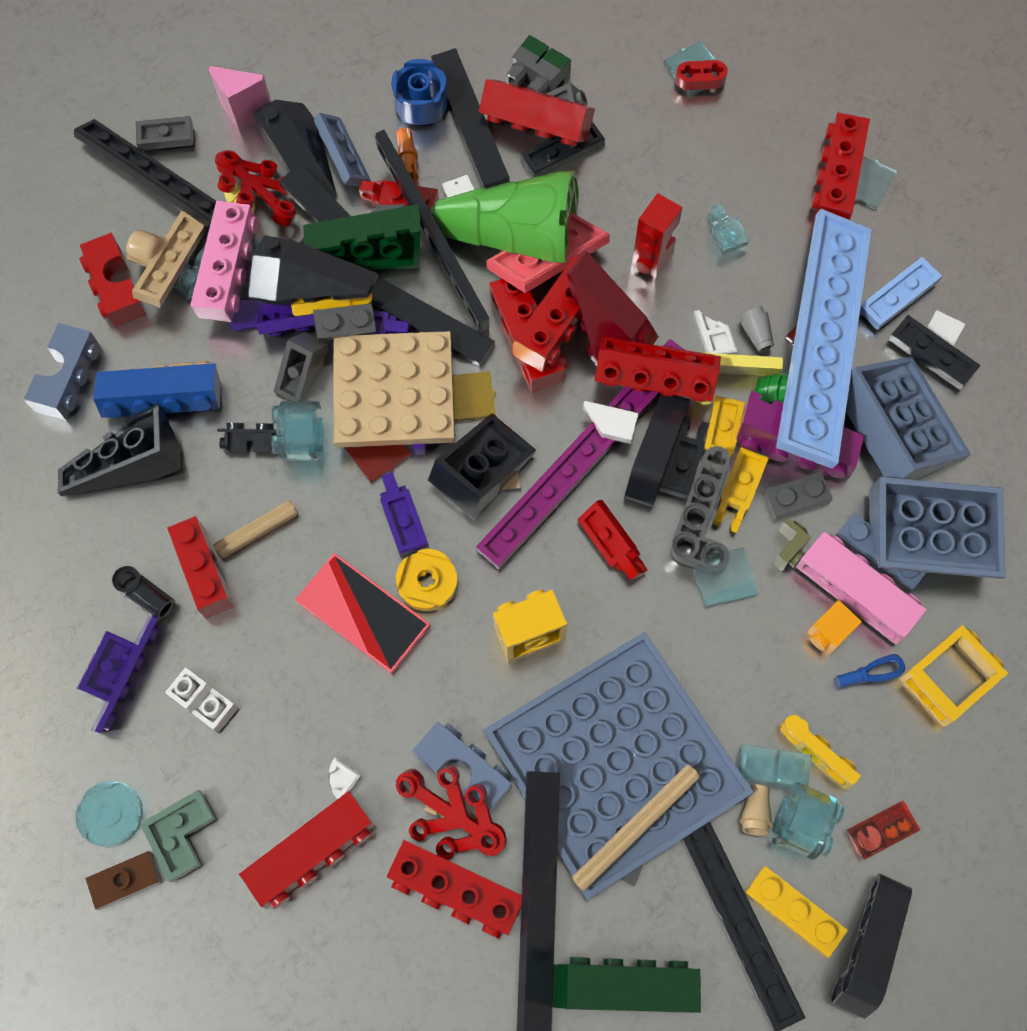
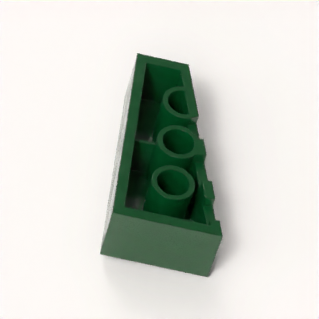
(371, 239)
(626, 987)

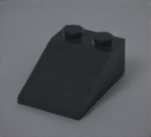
(480, 464)

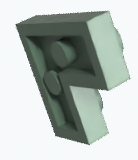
(169, 832)

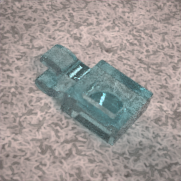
(726, 232)
(187, 279)

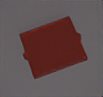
(377, 460)

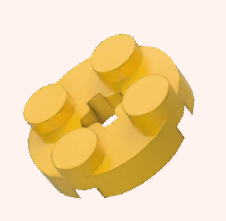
(418, 565)

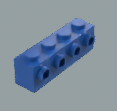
(172, 387)

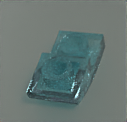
(774, 765)

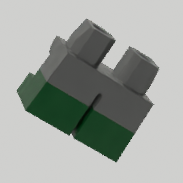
(538, 66)

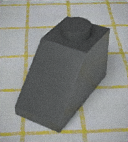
(300, 366)

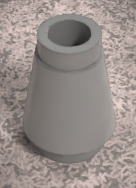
(758, 328)

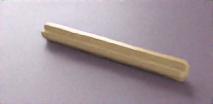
(635, 827)

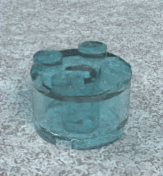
(297, 430)
(807, 822)

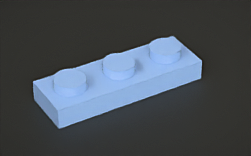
(899, 293)

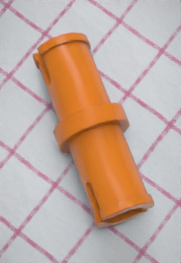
(407, 151)

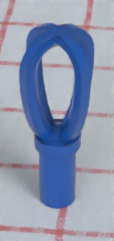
(862, 675)

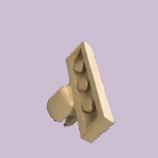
(163, 257)

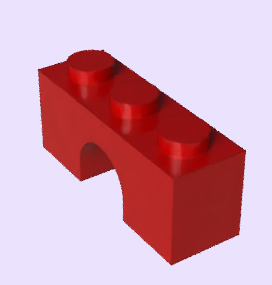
(654, 235)
(104, 261)
(199, 567)

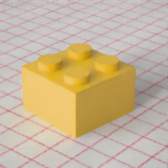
(529, 624)

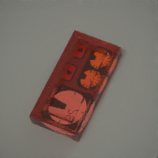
(882, 830)

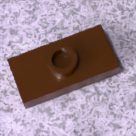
(123, 880)

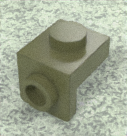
(798, 538)

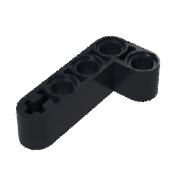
(656, 449)
(873, 955)

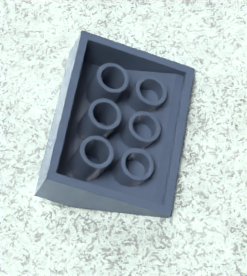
(902, 420)
(938, 527)

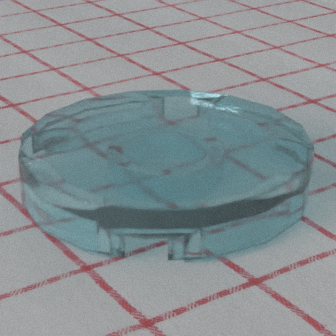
(109, 814)

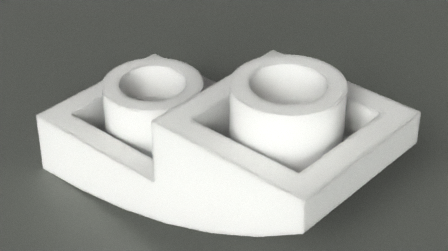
(201, 700)

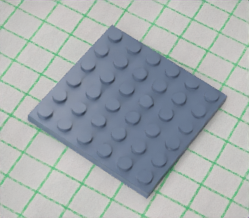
(616, 742)

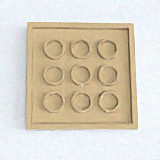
(392, 389)

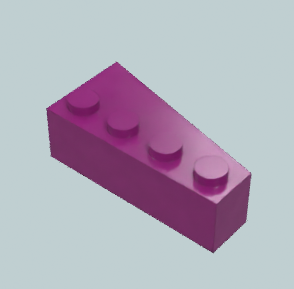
(760, 433)

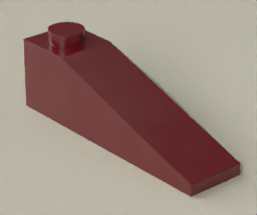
(605, 307)

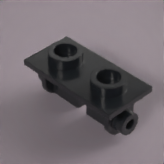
(237, 437)

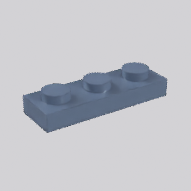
(341, 149)
(859, 540)

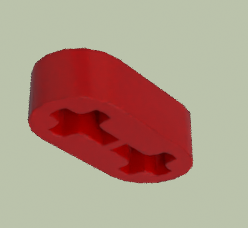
(701, 75)

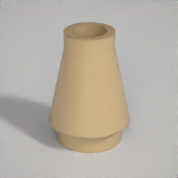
(757, 812)

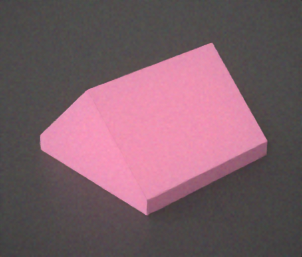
(240, 94)

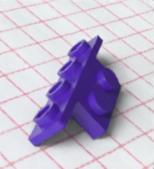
(269, 318)
(111, 667)

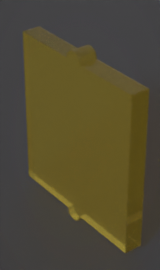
(473, 396)

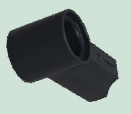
(143, 593)

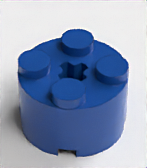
(420, 92)

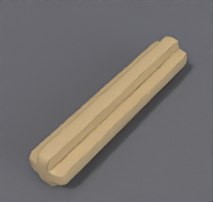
(255, 529)

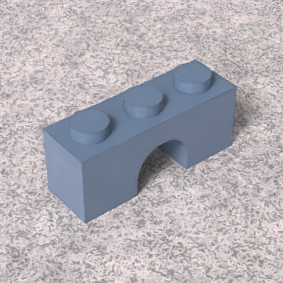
(58, 393)
(443, 747)

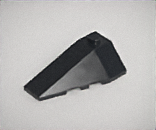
(294, 139)
(132, 455)

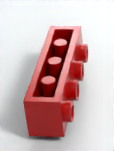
(537, 111)
(842, 165)
(514, 311)
(549, 325)
(657, 369)
(306, 851)
(455, 888)

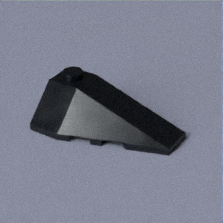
(296, 271)

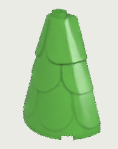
(514, 216)

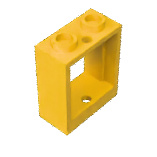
(932, 696)

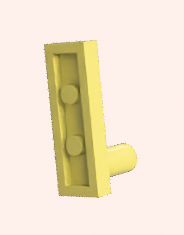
(747, 366)

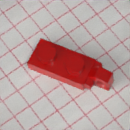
(388, 193)
(612, 540)

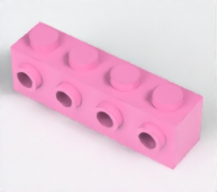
(224, 261)
(861, 587)

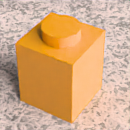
(833, 627)

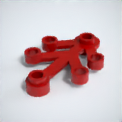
(231, 164)
(454, 814)

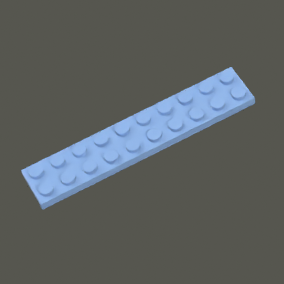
(825, 340)

